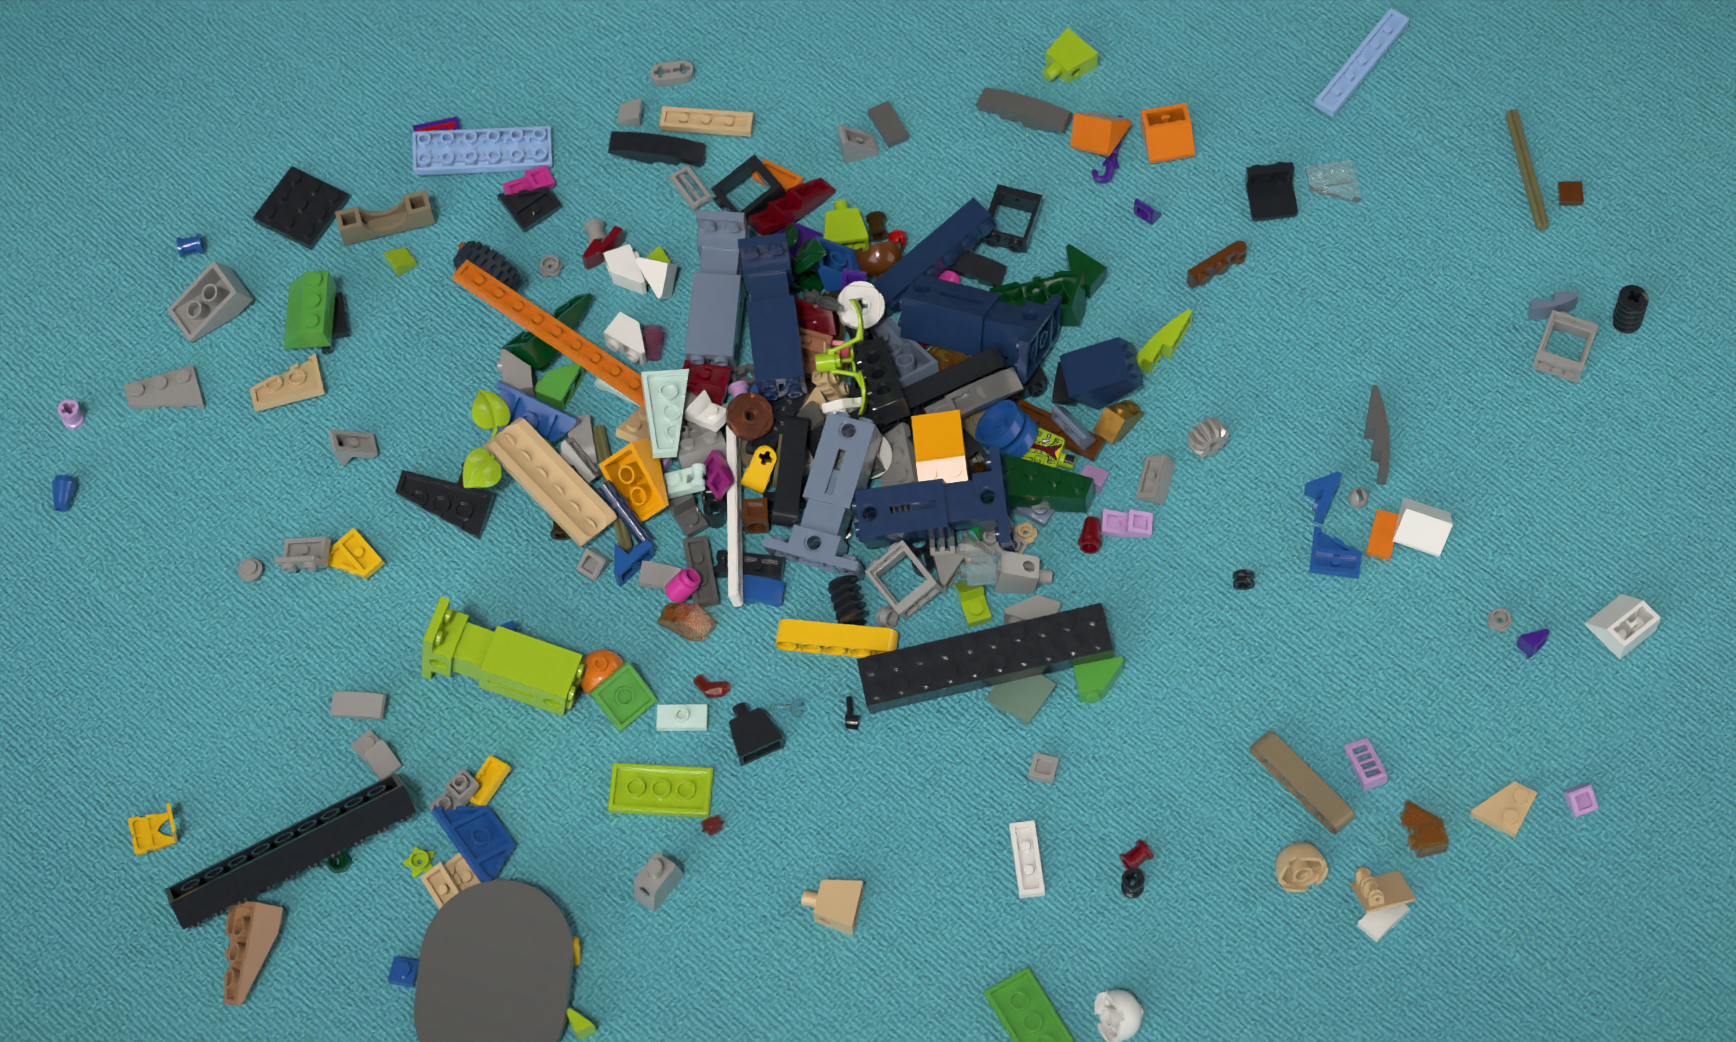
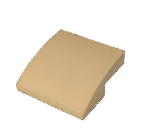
(449, 879)

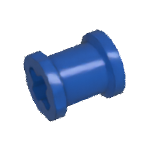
(190, 245)

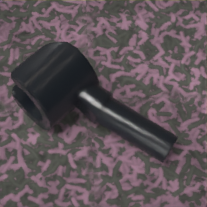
(851, 721)

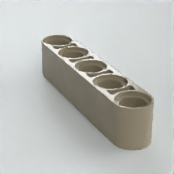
(1302, 782)

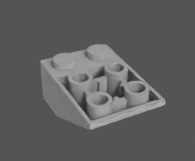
(697, 444)

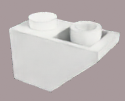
(624, 269)
(626, 337)

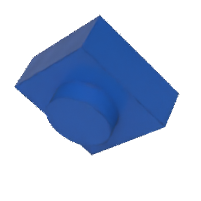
(403, 972)

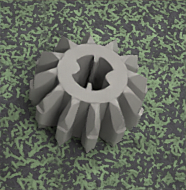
(1208, 437)

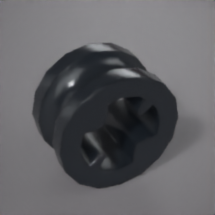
(1243, 579)

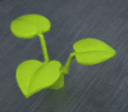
(829, 361)
(480, 466)

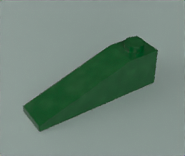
(536, 351)

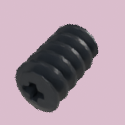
(1630, 309)
(846, 600)

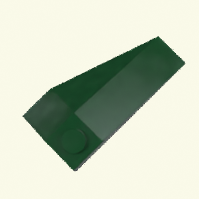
(1063, 283)

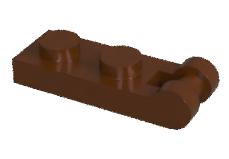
(1217, 264)

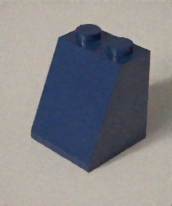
(1101, 372)

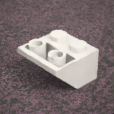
(1623, 624)

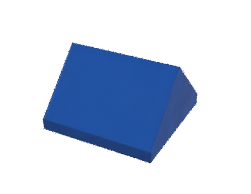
(831, 265)

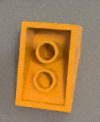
(940, 447)
(637, 478)

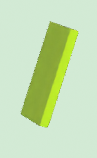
(660, 790)

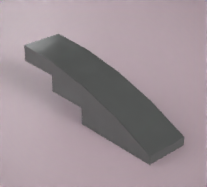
(1023, 108)
(1378, 431)

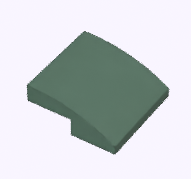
(1021, 697)

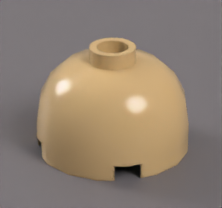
(1300, 866)

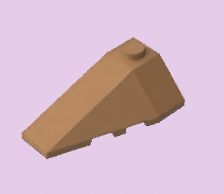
(251, 933)

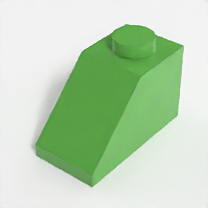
(560, 385)
(1096, 678)

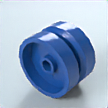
(1006, 427)

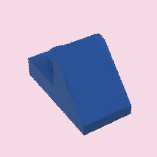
(1323, 492)
(627, 565)

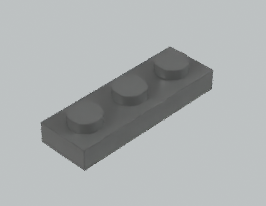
(698, 558)

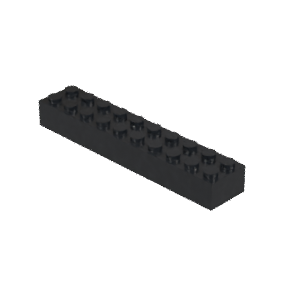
(985, 658)
(289, 851)

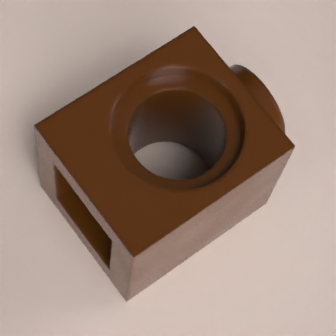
(756, 515)

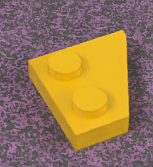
(354, 556)

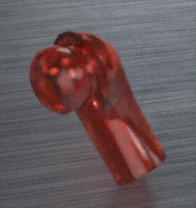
(711, 689)

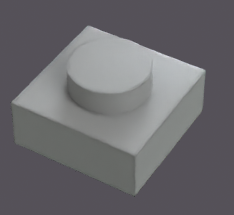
(1043, 768)

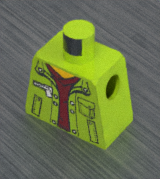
(1050, 450)

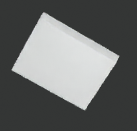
(1422, 527)

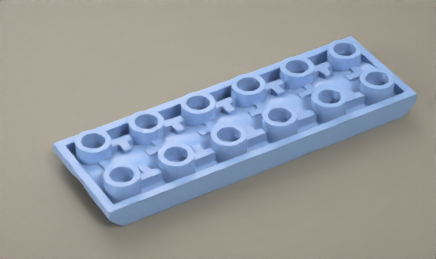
(481, 150)

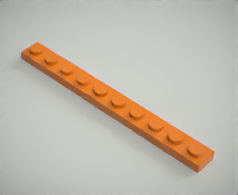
(550, 330)

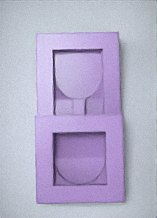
(1126, 525)

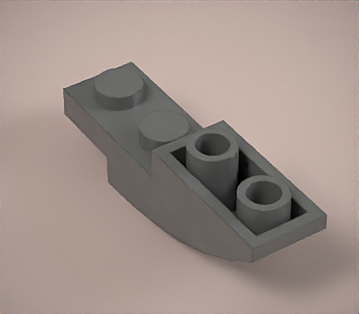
(979, 394)

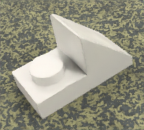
(705, 413)

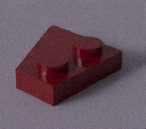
(816, 318)
(708, 377)

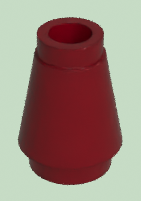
(1090, 536)

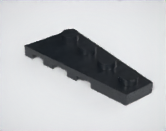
(782, 406)
(448, 501)

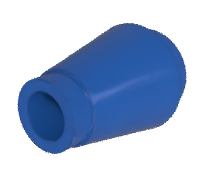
(63, 490)

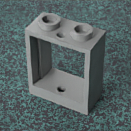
(1559, 365)
(916, 598)

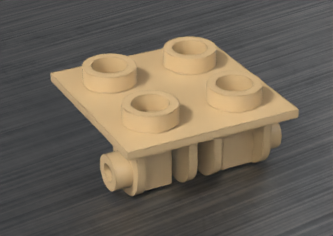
(832, 385)
(1381, 890)

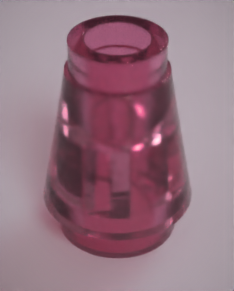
(653, 341)

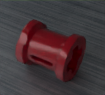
(1136, 855)

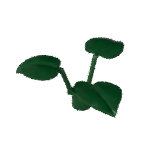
(807, 255)

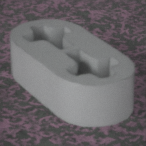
(672, 73)

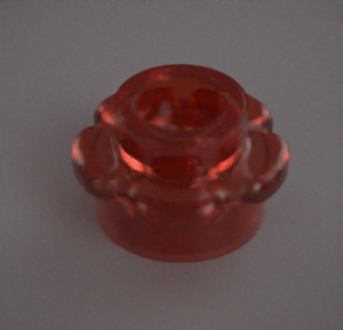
(712, 825)

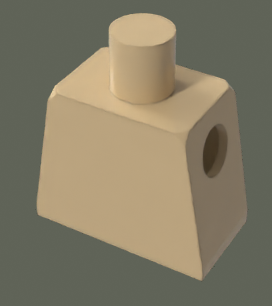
(836, 903)

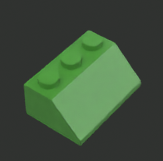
(310, 311)

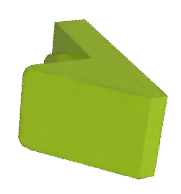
(973, 603)

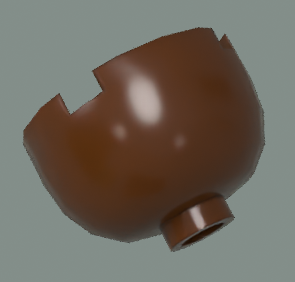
(878, 258)

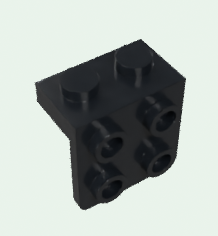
(1271, 191)

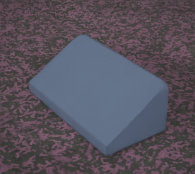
(1072, 427)

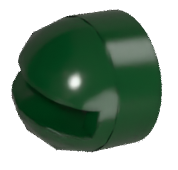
(343, 861)

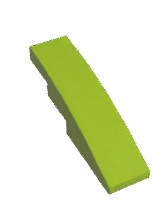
(1164, 342)

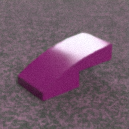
(718, 474)

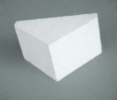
(659, 275)

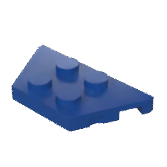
(543, 417)
(477, 838)

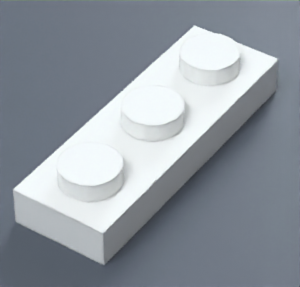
(1027, 859)

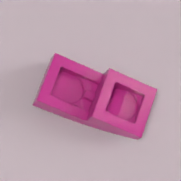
(532, 179)

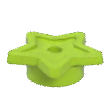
(415, 856)

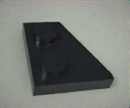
(529, 206)

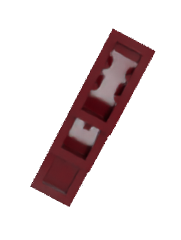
(796, 203)

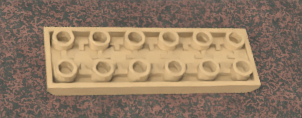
(550, 481)

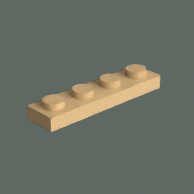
(706, 121)

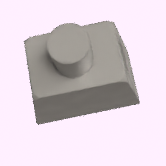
(1019, 573)
(658, 878)

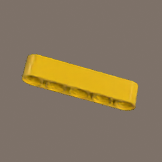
(834, 638)

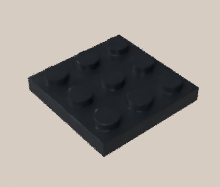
(301, 208)

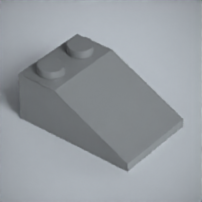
(209, 301)

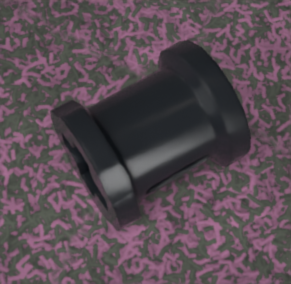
(1138, 887)

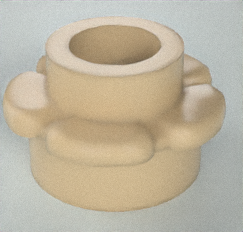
(1028, 527)

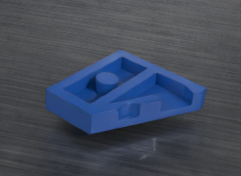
(1333, 557)

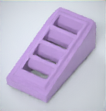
(1372, 781)

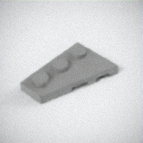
(169, 389)
(903, 462)

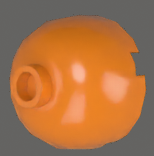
(597, 667)

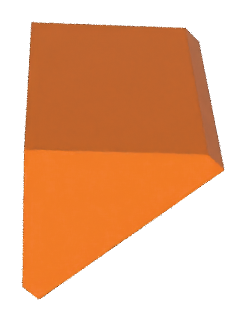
(1097, 132)

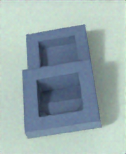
(1560, 302)

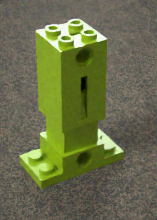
(501, 660)

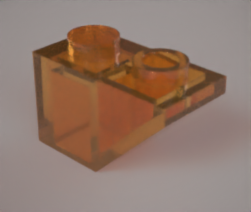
(686, 620)
(1425, 830)

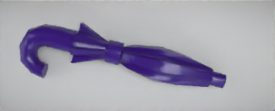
(1110, 163)

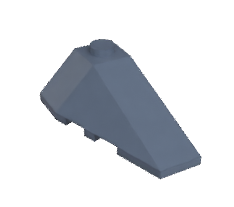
(909, 358)

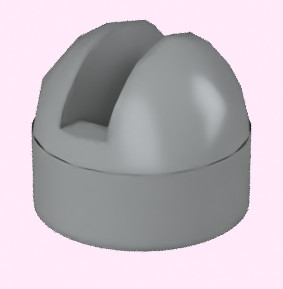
(1354, 499)

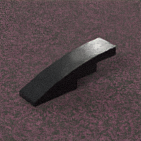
(657, 147)

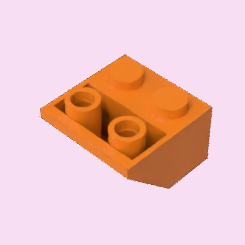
(1167, 133)

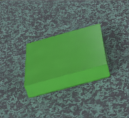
(623, 696)

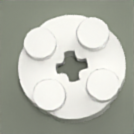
(870, 297)

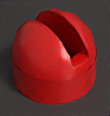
(898, 236)

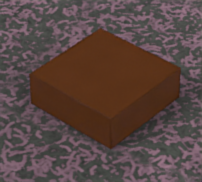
(1570, 193)

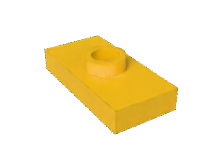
(489, 779)

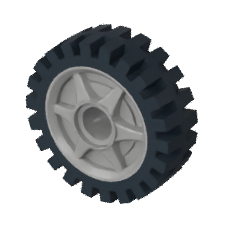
(489, 262)

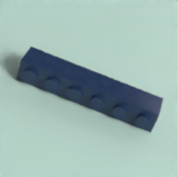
(935, 252)

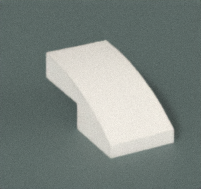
(1380, 922)

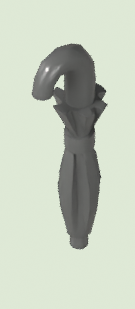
(826, 302)

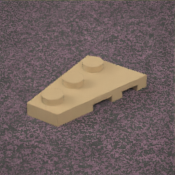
(297, 384)

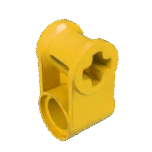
(758, 473)

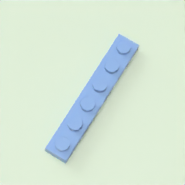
(1361, 62)

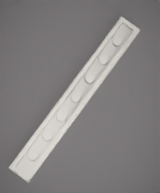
(734, 520)

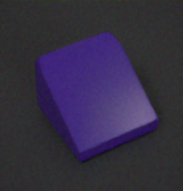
(1146, 211)
(1532, 642)

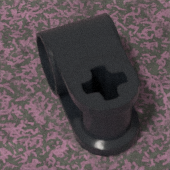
(712, 504)

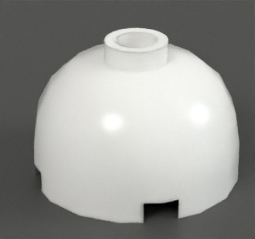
(1119, 1015)

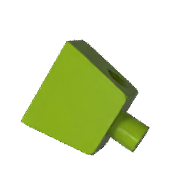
(1069, 58)
(846, 226)

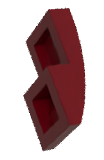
(594, 254)

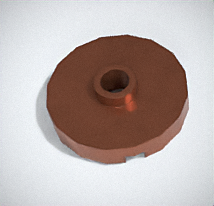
(757, 407)

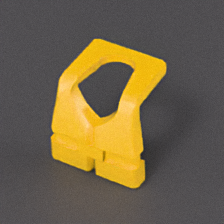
(146, 833)

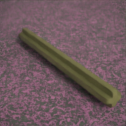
(1527, 170)
(603, 453)

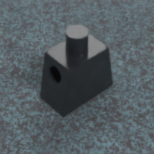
(753, 734)

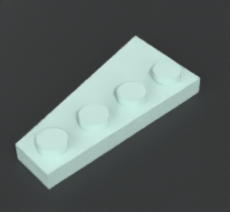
(664, 407)

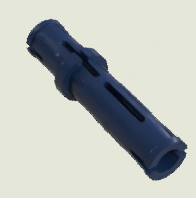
(622, 509)

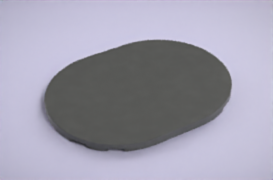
(495, 967)

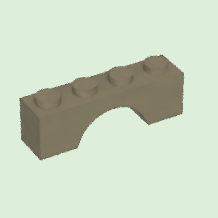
(361, 225)

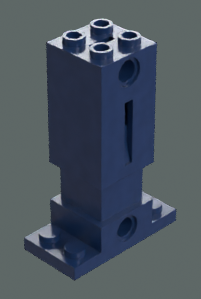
(773, 316)
(976, 320)
(936, 509)

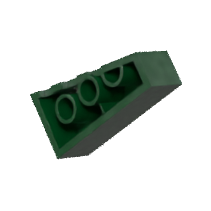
(1046, 486)

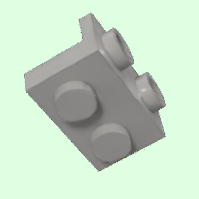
(304, 554)

